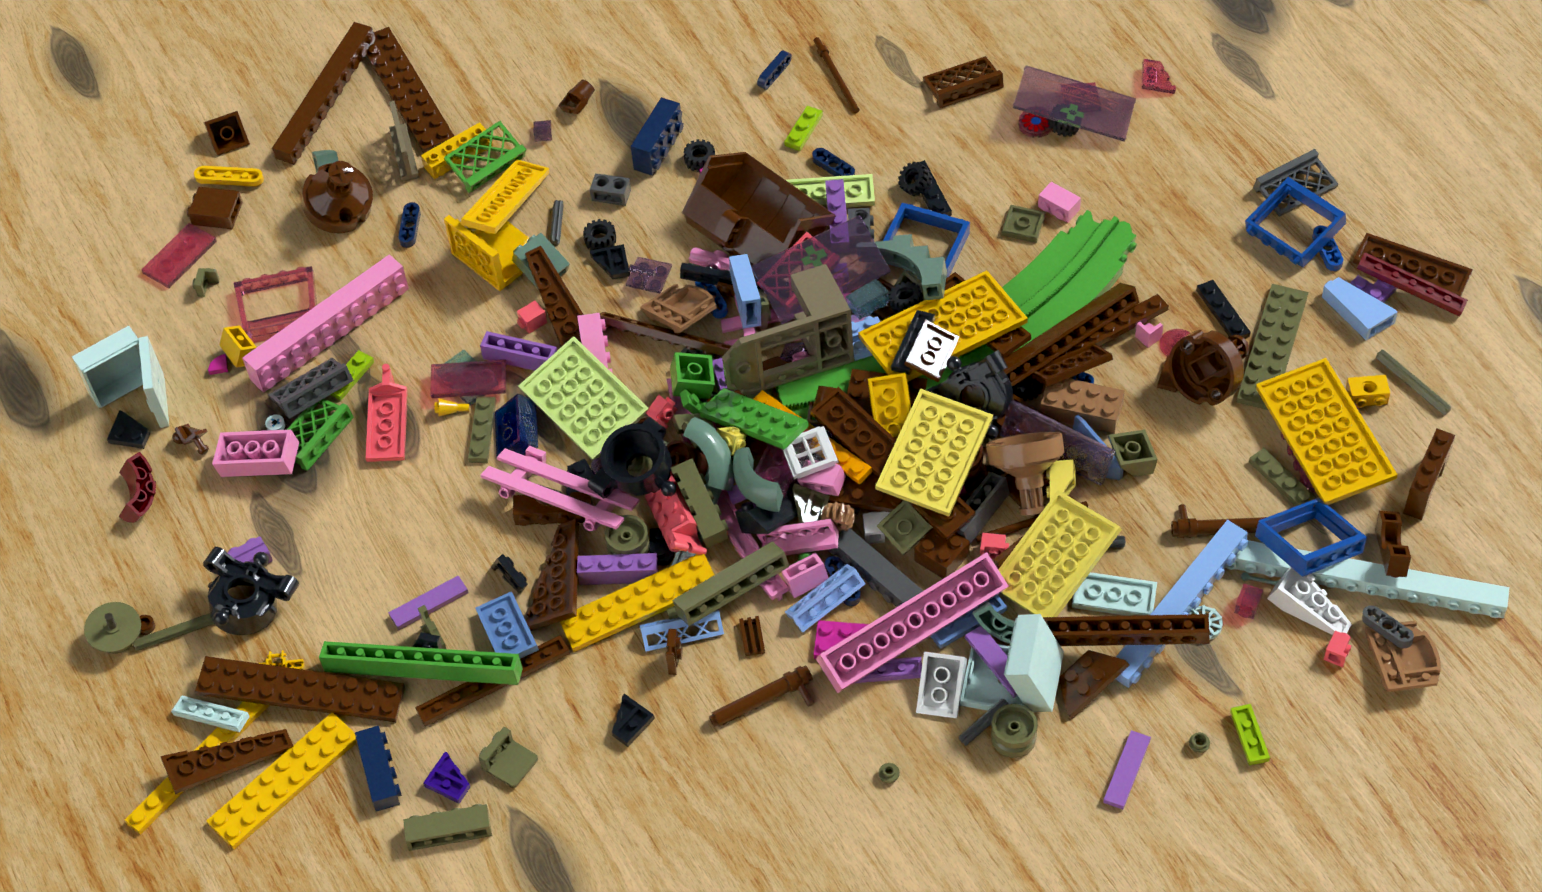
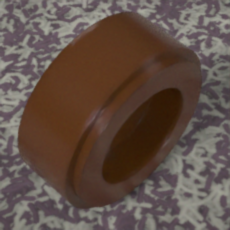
(147, 624)

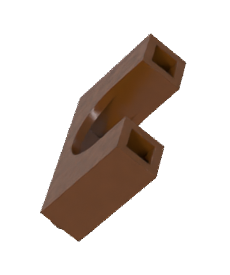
(1427, 474)

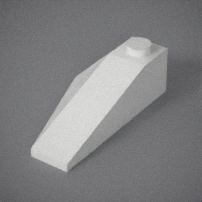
(1306, 601)

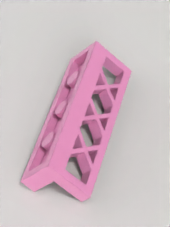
(802, 541)

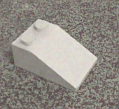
(941, 684)

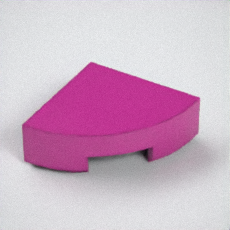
(218, 365)

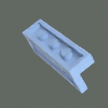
(825, 597)
(665, 625)

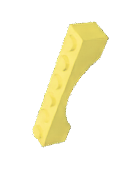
(1062, 477)

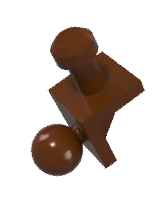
(186, 434)

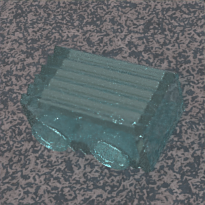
(867, 299)

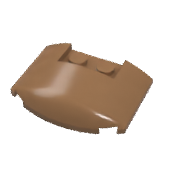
(679, 306)
(1405, 667)

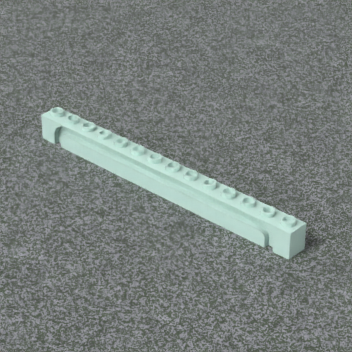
(1371, 579)

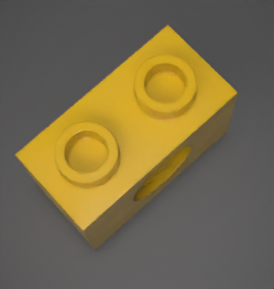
(1368, 390)

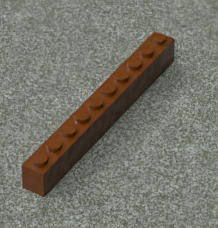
(323, 93)
(1070, 331)

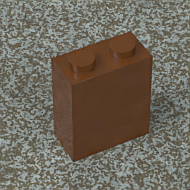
(215, 207)

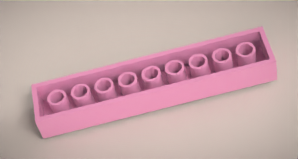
(326, 323)
(911, 622)

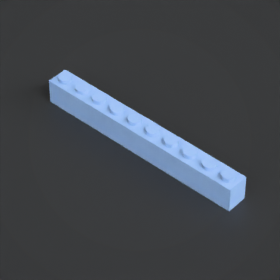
(1187, 593)

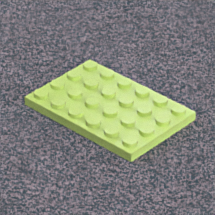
(582, 397)

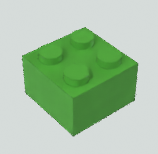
(692, 373)

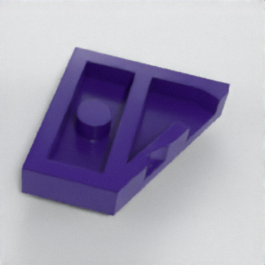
(447, 780)

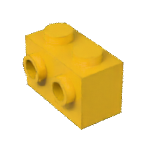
(236, 344)

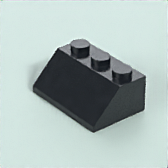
(761, 521)

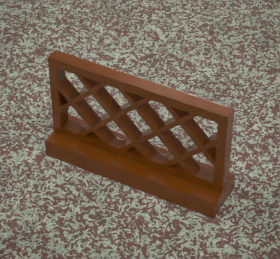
(965, 88)

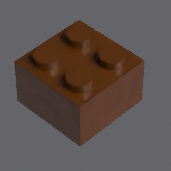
(941, 555)

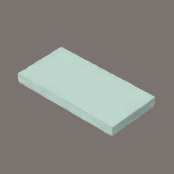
(1115, 595)

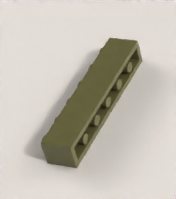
(730, 583)

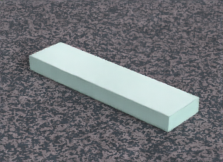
(210, 713)

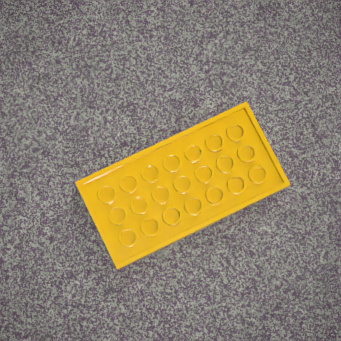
(973, 310)
(1326, 431)

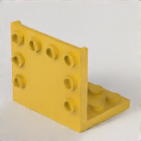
(487, 253)

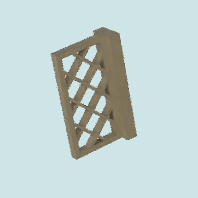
(402, 147)

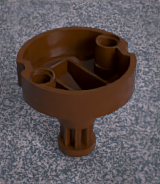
(337, 195)
(1208, 366)

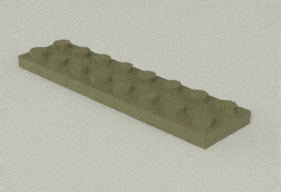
(1273, 341)

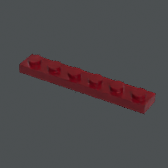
(1412, 284)

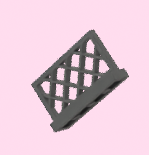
(1290, 169)
(317, 389)

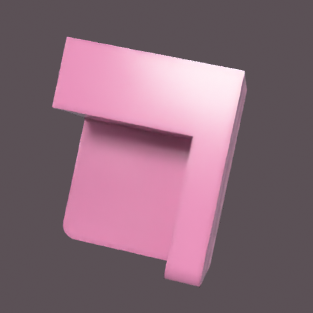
(1148, 333)

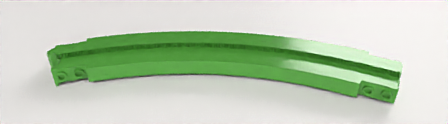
(1052, 287)

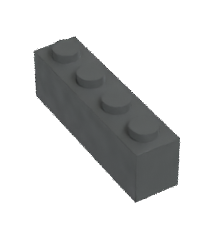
(984, 502)

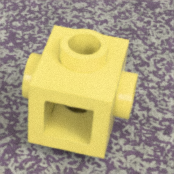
(733, 438)

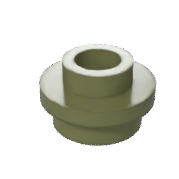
(1199, 737)
(889, 778)

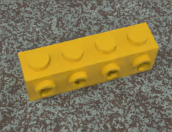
(438, 166)

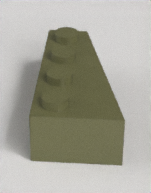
(700, 503)

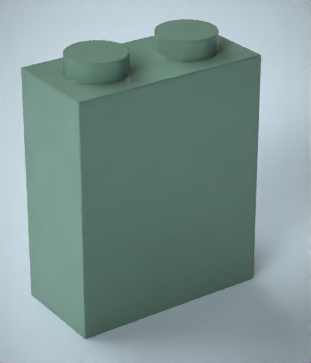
(554, 255)

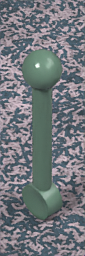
(1245, 576)

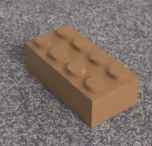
(1094, 403)

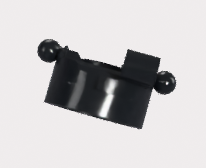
(987, 375)
(622, 448)
(249, 614)

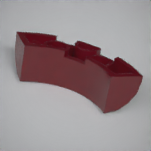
(141, 487)

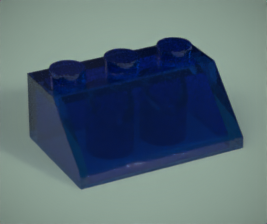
(516, 425)

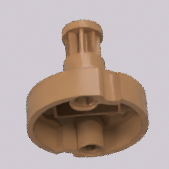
(1026, 459)

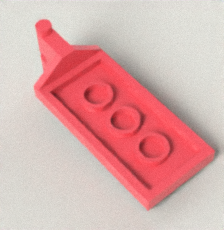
(386, 420)
(675, 521)

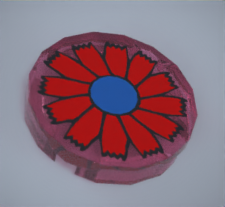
(1033, 125)

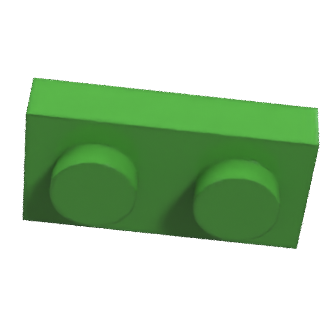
(691, 402)

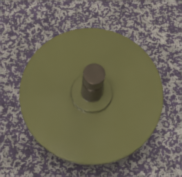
(112, 627)

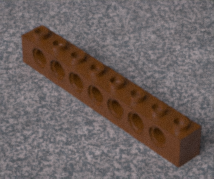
(1130, 630)

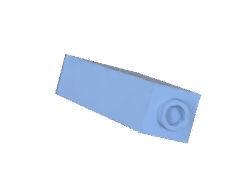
(745, 291)
(1358, 308)

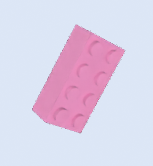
(255, 453)

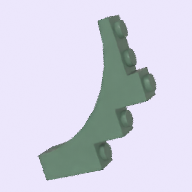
(917, 260)

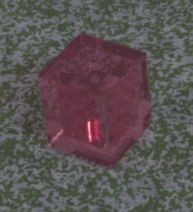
(1248, 601)

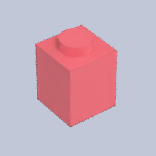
(531, 317)

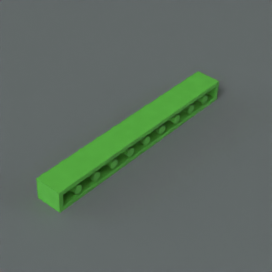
(421, 663)

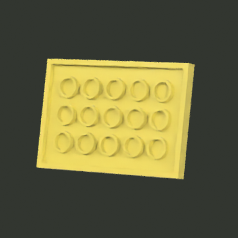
(934, 452)
(1056, 555)

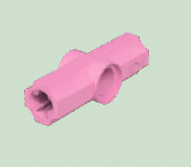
(704, 258)

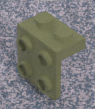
(507, 758)

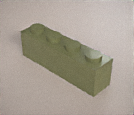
(447, 827)

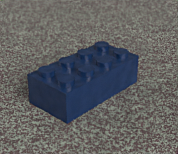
(657, 136)

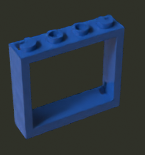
(1311, 200)
(934, 219)
(1351, 545)

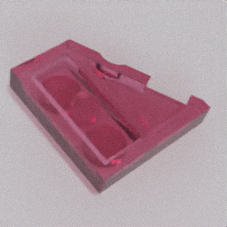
(1155, 77)

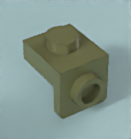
(202, 279)

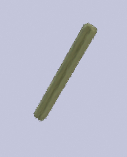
(1413, 382)
(173, 632)

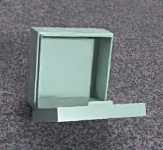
(119, 367)
(1030, 668)

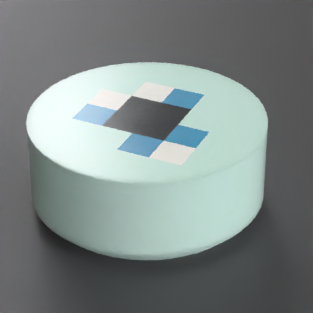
(275, 422)

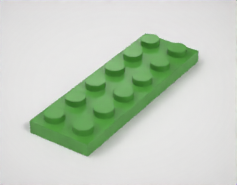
(754, 418)

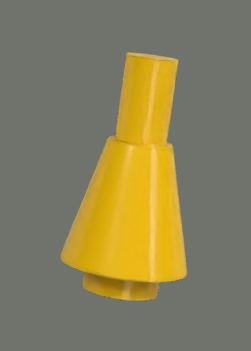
(446, 407)

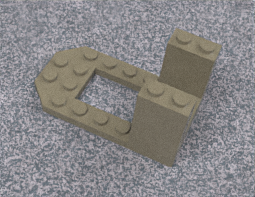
(821, 325)

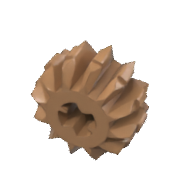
(840, 514)

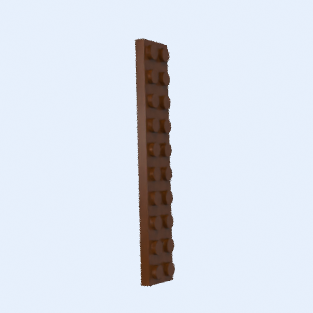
(407, 91)
(873, 446)
(300, 689)

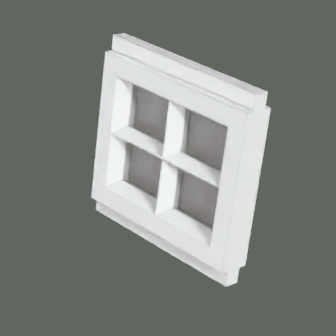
(814, 457)

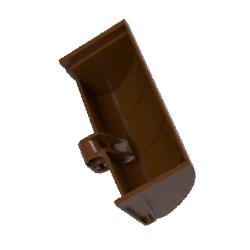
(751, 208)

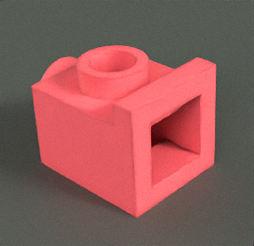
(662, 410)
(993, 544)
(1338, 648)

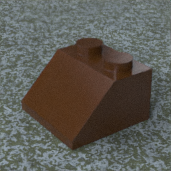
(226, 132)

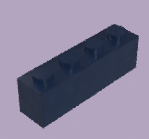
(377, 768)

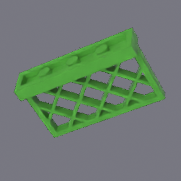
(492, 169)
(321, 437)

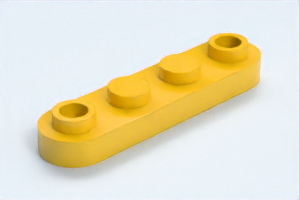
(228, 176)

